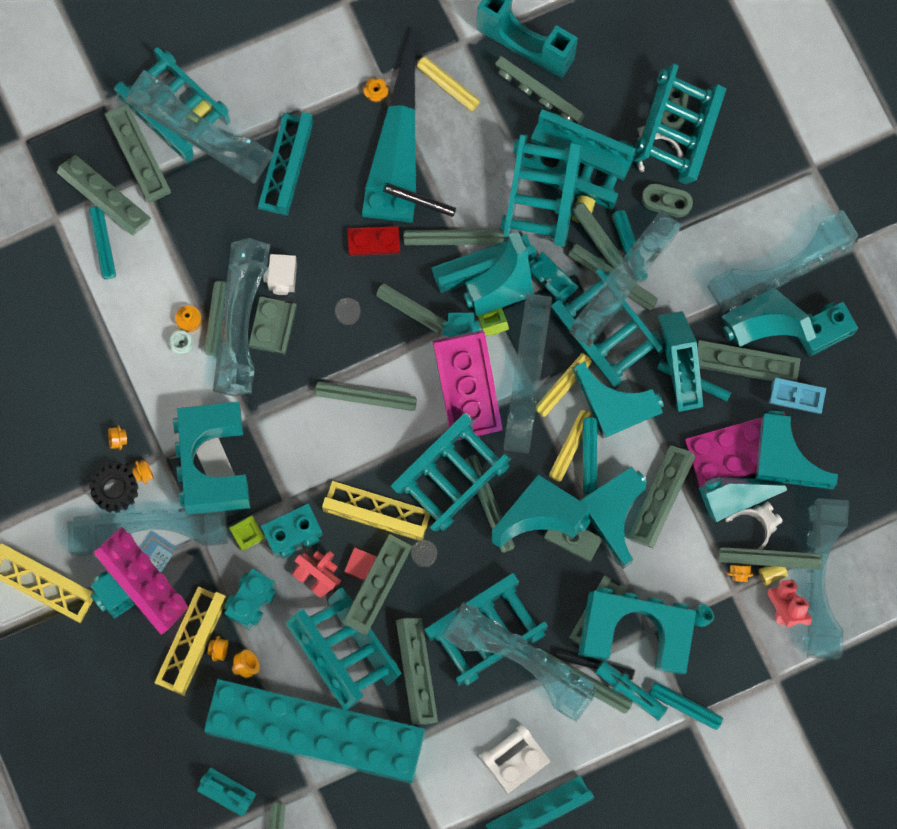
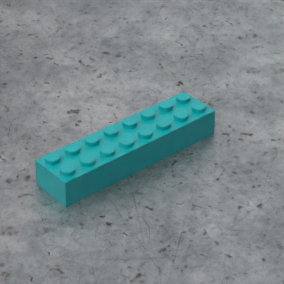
(315, 731)

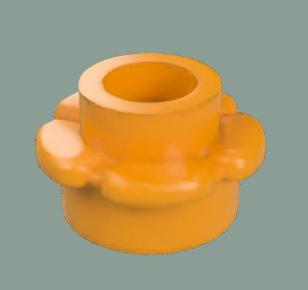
(372, 95)
(117, 437)
(143, 472)
(740, 572)
(218, 649)

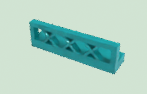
(597, 150)
(294, 163)
(458, 271)
(546, 807)

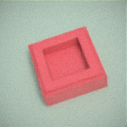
(359, 564)

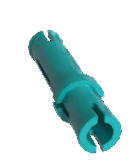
(605, 671)

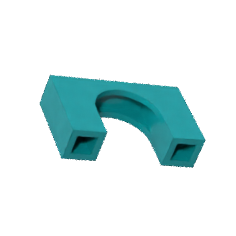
(550, 53)
(195, 428)
(673, 625)

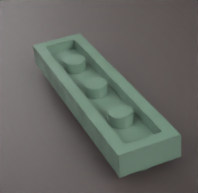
(529, 85)
(137, 153)
(103, 195)
(747, 362)
(661, 496)
(377, 584)
(416, 671)

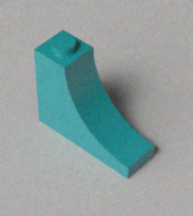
(504, 282)
(765, 317)
(682, 359)
(616, 409)
(781, 459)
(543, 508)
(609, 510)

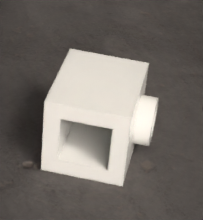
(281, 274)

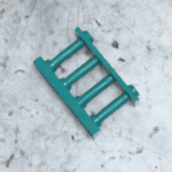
(703, 121)
(177, 143)
(603, 195)
(561, 206)
(598, 351)
(426, 466)
(485, 604)
(326, 662)

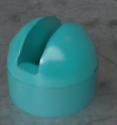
(704, 615)

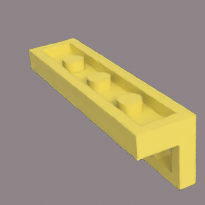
(374, 519)
(48, 575)
(199, 644)

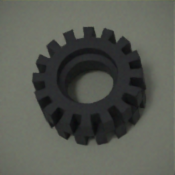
(106, 474)

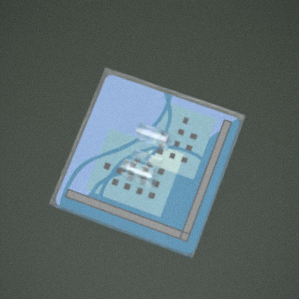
(166, 556)

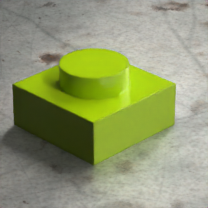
(493, 322)
(247, 533)

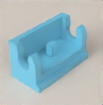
(797, 395)

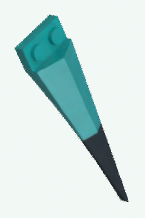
(396, 148)

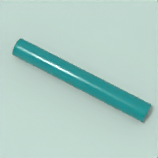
(706, 386)

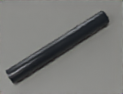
(419, 199)
(590, 662)

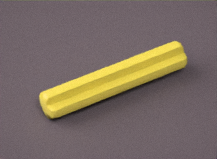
(448, 83)
(560, 387)
(569, 448)

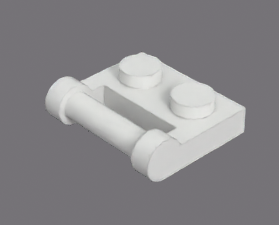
(520, 766)

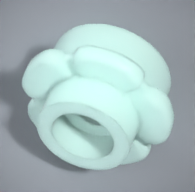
(178, 336)

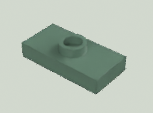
(583, 545)

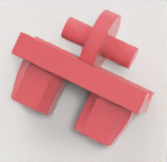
(308, 565)
(789, 606)

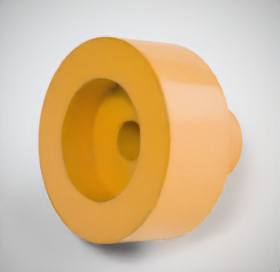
(191, 323)
(246, 664)

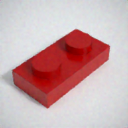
(373, 241)

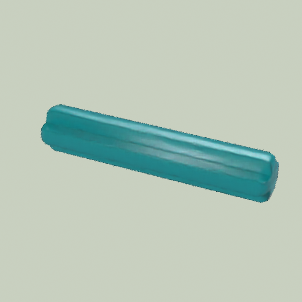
(625, 233)
(102, 243)
(589, 455)
(686, 706)

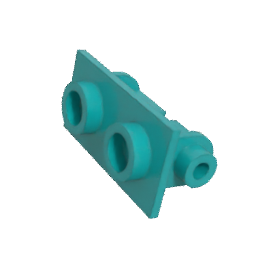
(552, 277)
(226, 792)

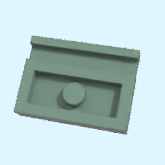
(272, 325)

